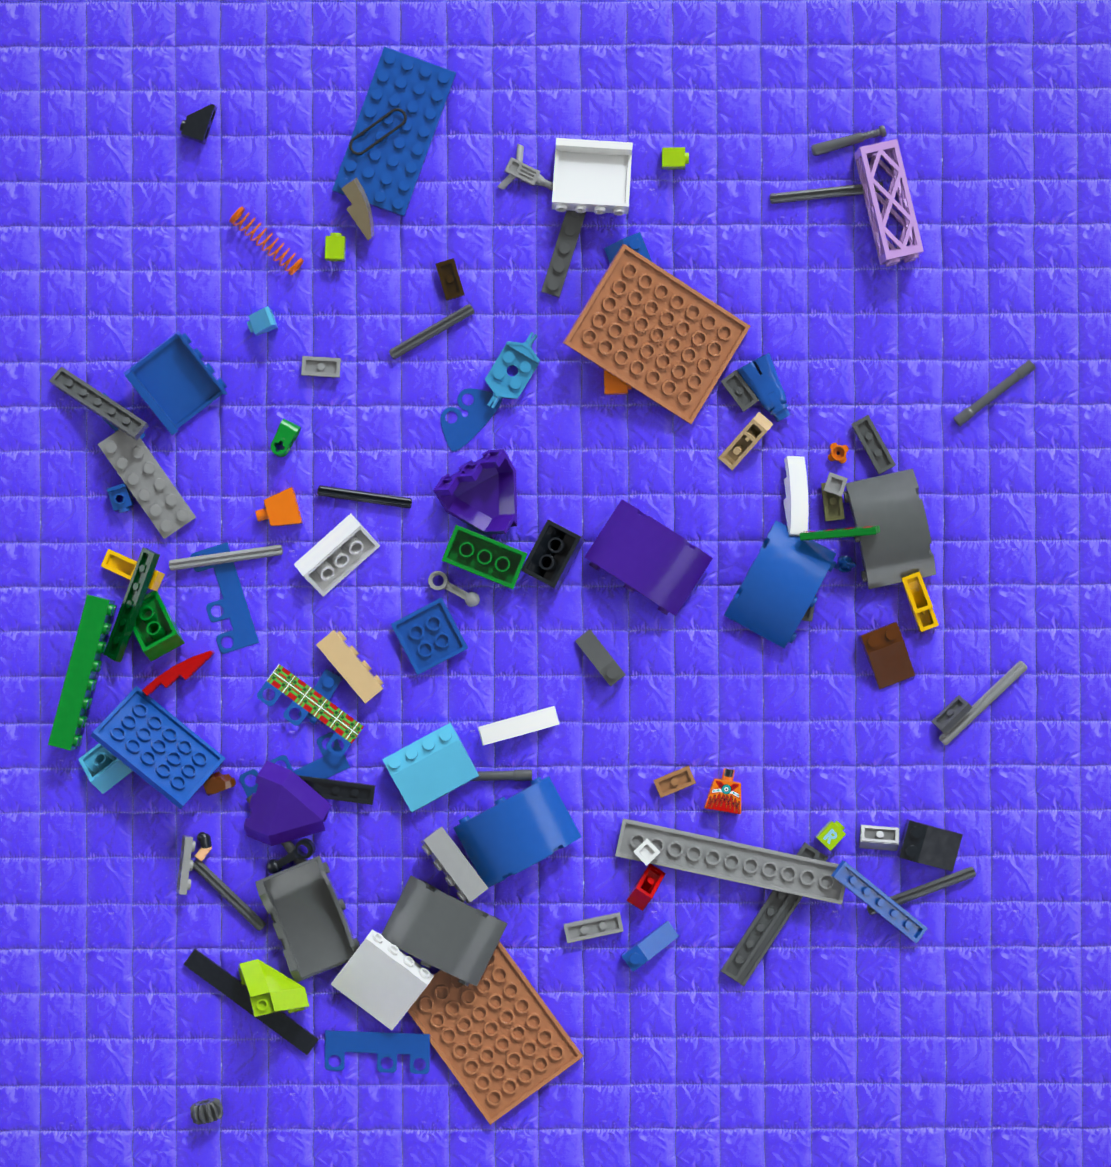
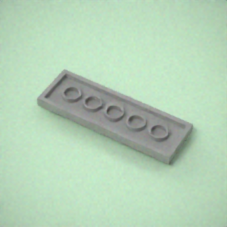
(147, 482)

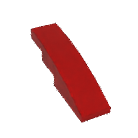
(184, 669)

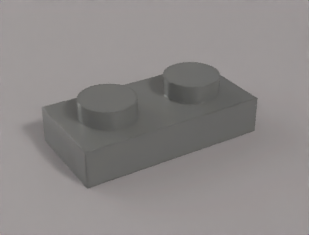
(739, 390)
(951, 714)

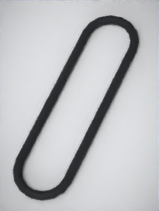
(382, 138)

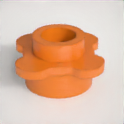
(842, 449)

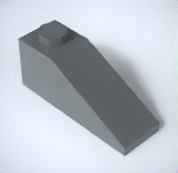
(600, 657)

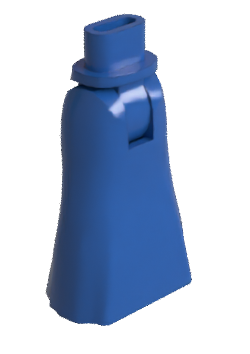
(765, 384)

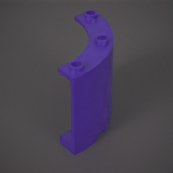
(648, 558)

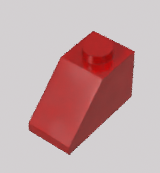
(646, 887)

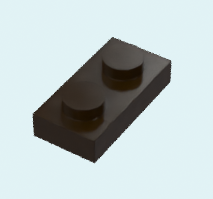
(450, 279)

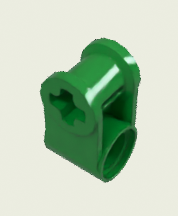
(286, 434)

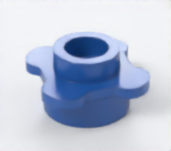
(844, 564)

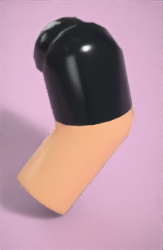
(206, 845)

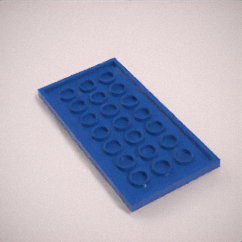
(394, 164)

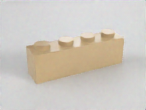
(350, 666)

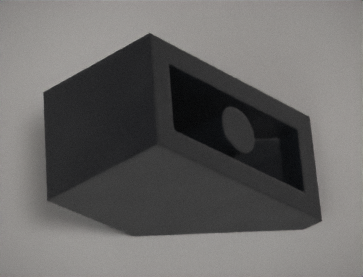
(198, 124)

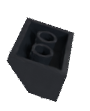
(553, 554)

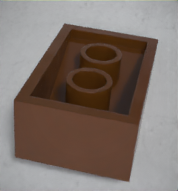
(887, 655)

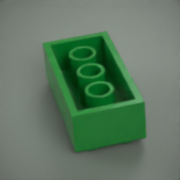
(484, 557)

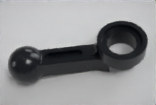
(275, 866)

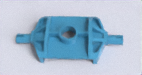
(516, 355)

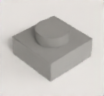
(835, 484)

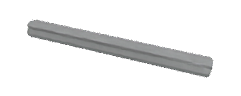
(225, 557)
(982, 703)

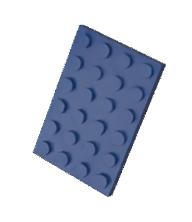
(158, 747)

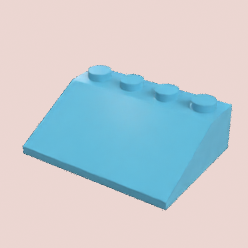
(431, 767)

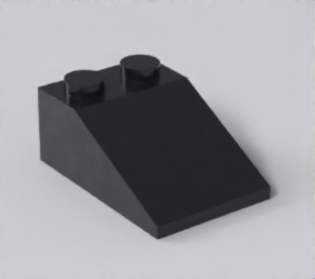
(929, 845)

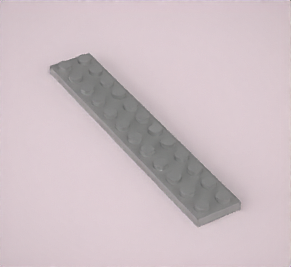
(733, 861)

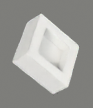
(646, 852)

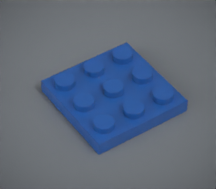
(429, 636)

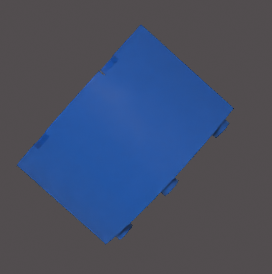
(780, 585)
(517, 832)

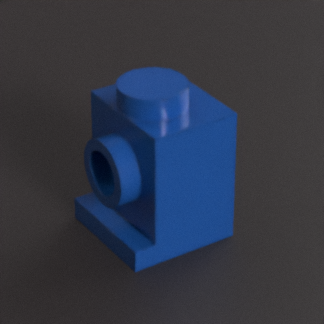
(127, 502)

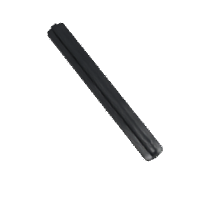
(364, 496)

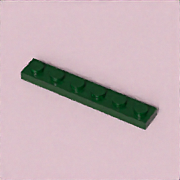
(131, 604)

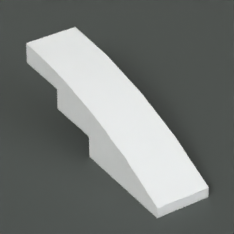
(796, 495)
(518, 725)

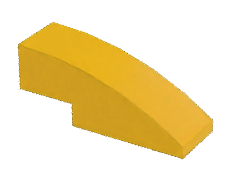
(125, 567)
(919, 602)

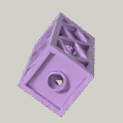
(878, 220)

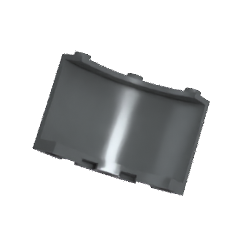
(904, 533)
(308, 918)
(443, 931)

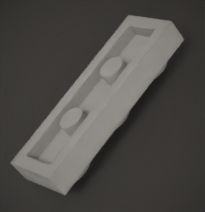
(185, 865)
(593, 927)

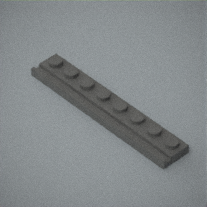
(764, 928)

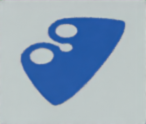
(467, 427)

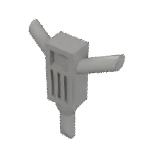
(523, 172)

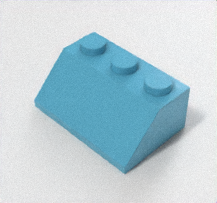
(103, 768)

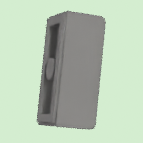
(879, 837)

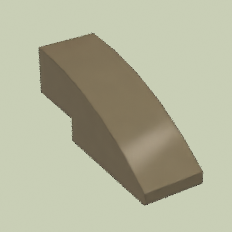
(360, 207)

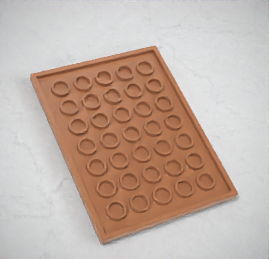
(656, 334)
(494, 1034)

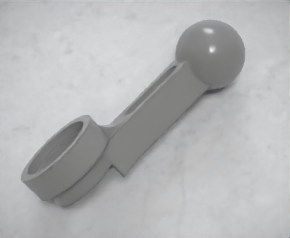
(471, 599)

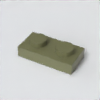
(832, 506)

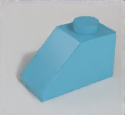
(262, 321)

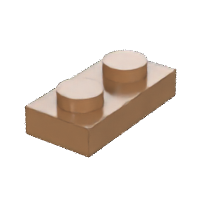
(674, 781)

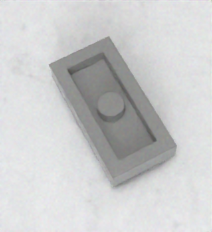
(321, 366)

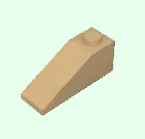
(745, 440)

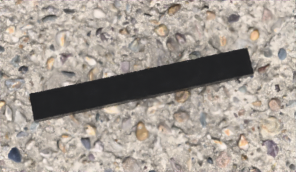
(239, 994)

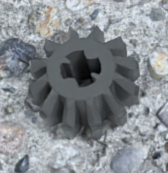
(206, 1111)

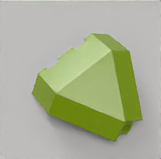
(271, 990)

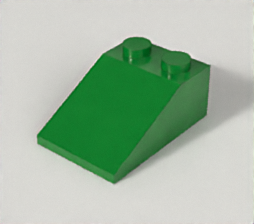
(156, 628)

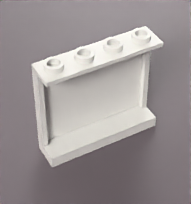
(592, 176)
(382, 980)

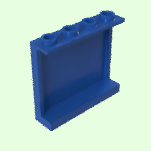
(175, 381)

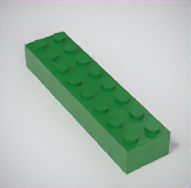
(81, 672)

